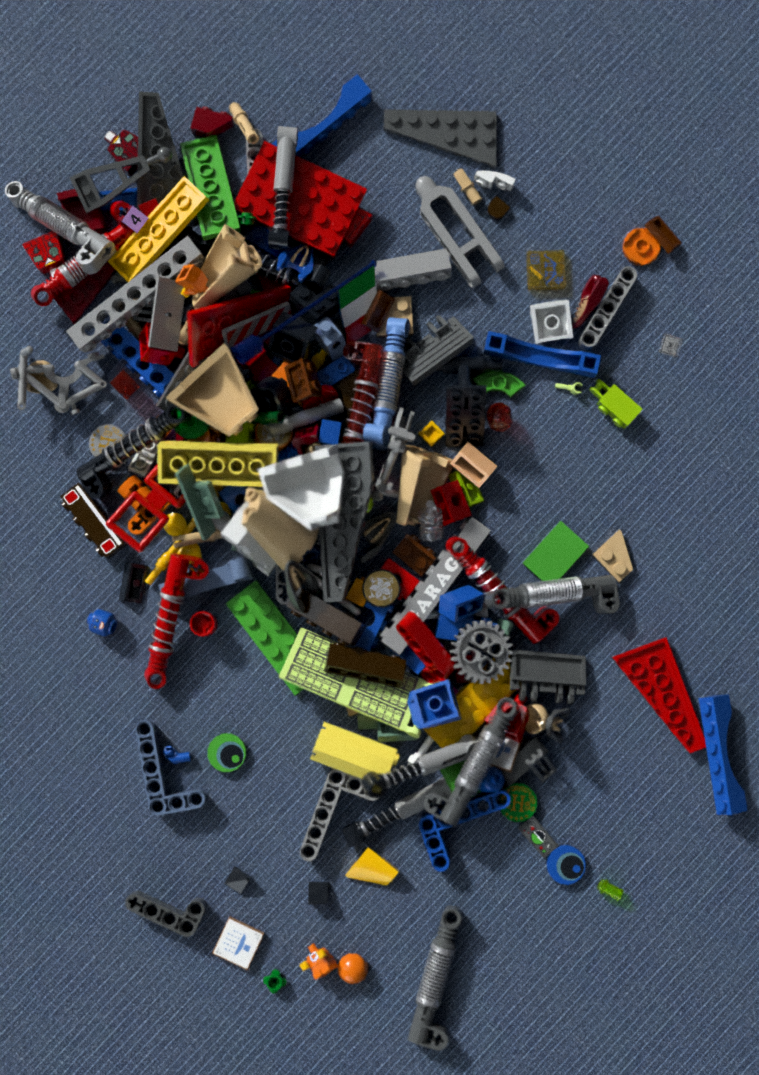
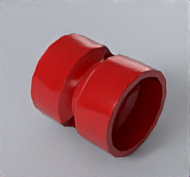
(203, 623)

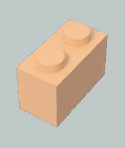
(473, 464)

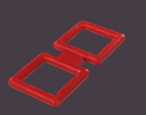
(153, 502)

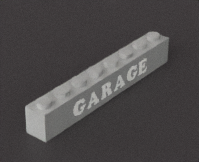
(436, 584)

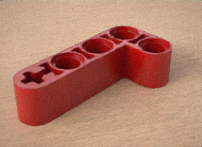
(427, 647)

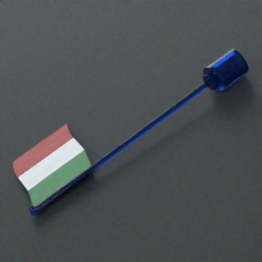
(354, 301)

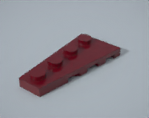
(78, 298)

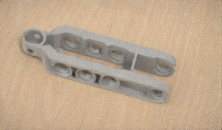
(428, 192)

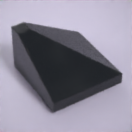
(237, 880)

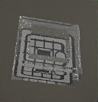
(670, 345)

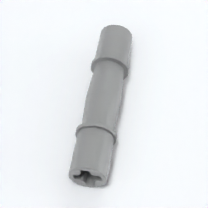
(306, 417)

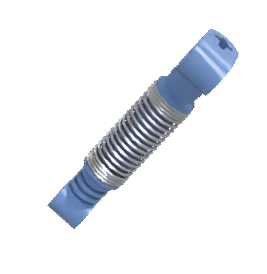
(388, 378)

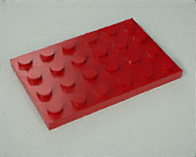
(318, 207)

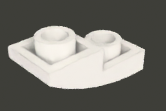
(487, 178)
(143, 462)

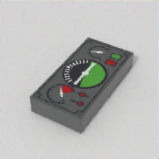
(538, 836)

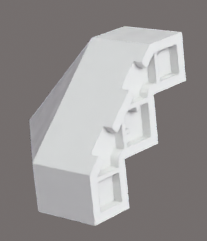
(307, 486)
(246, 544)

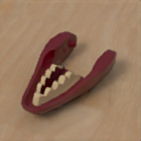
(590, 298)

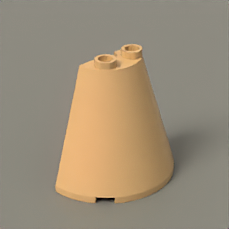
(226, 266)
(217, 394)
(418, 475)
(276, 530)

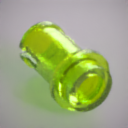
(609, 889)

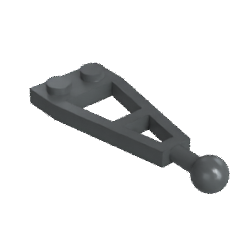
(88, 192)

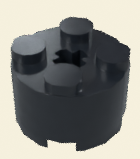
(272, 395)

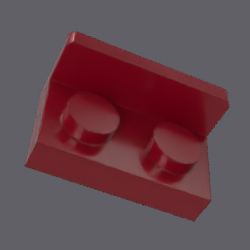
(306, 435)

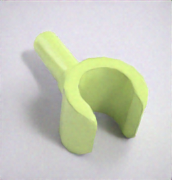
(570, 387)

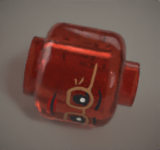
(499, 417)

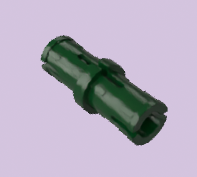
(267, 417)

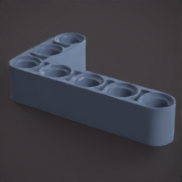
(236, 572)
(158, 776)

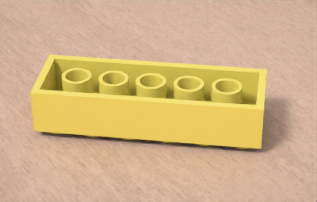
(216, 461)

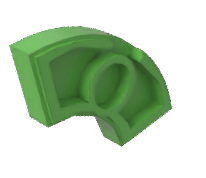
(499, 382)

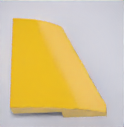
(372, 868)

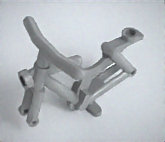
(62, 402)
(399, 435)

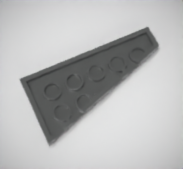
(456, 132)
(153, 135)

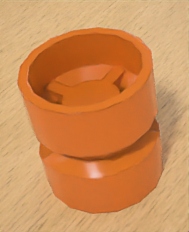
(131, 484)

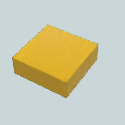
(431, 433)

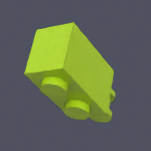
(615, 404)

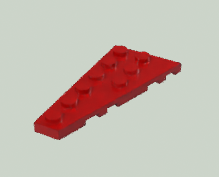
(207, 323)
(658, 680)

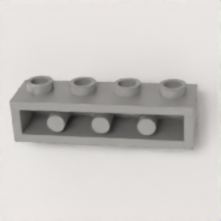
(412, 270)

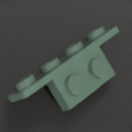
(201, 501)
(385, 732)

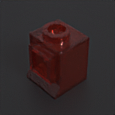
(124, 384)

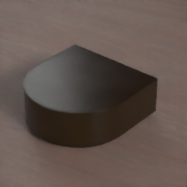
(497, 208)

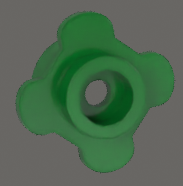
(247, 219)
(275, 975)

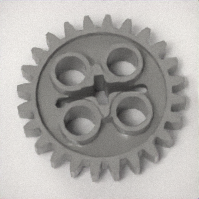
(473, 667)

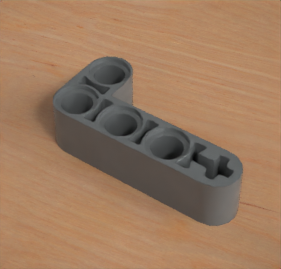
(163, 909)

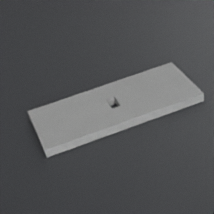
(166, 329)

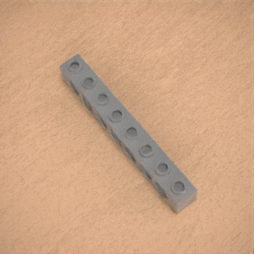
(140, 284)

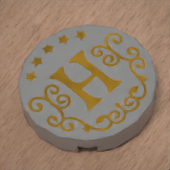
(104, 436)

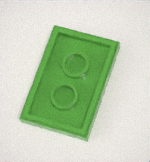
(555, 553)

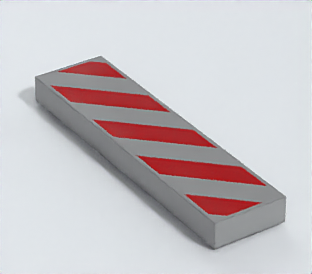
(254, 325)

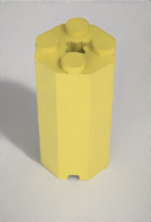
(352, 752)

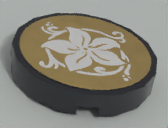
(381, 588)

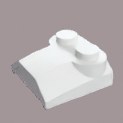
(551, 321)

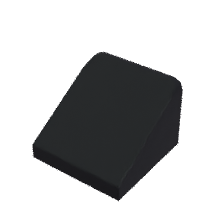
(318, 893)

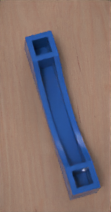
(353, 96)
(568, 361)
(727, 792)

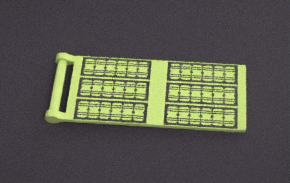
(381, 702)

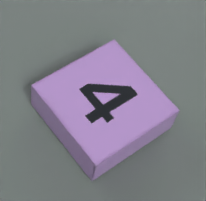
(135, 219)

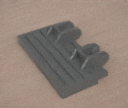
(436, 351)
(551, 672)

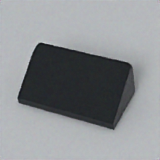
(133, 582)

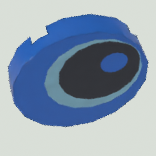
(566, 864)

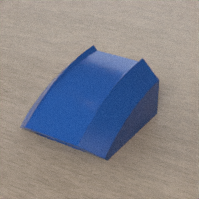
(434, 705)

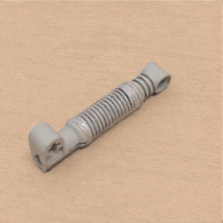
(61, 220)

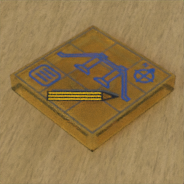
(545, 270)

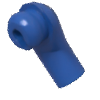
(174, 756)

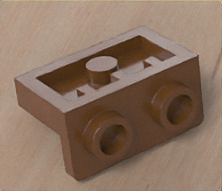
(303, 380)
(414, 554)

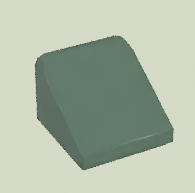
(505, 625)

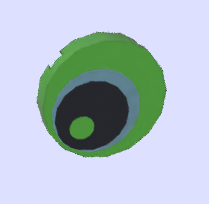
(226, 752)

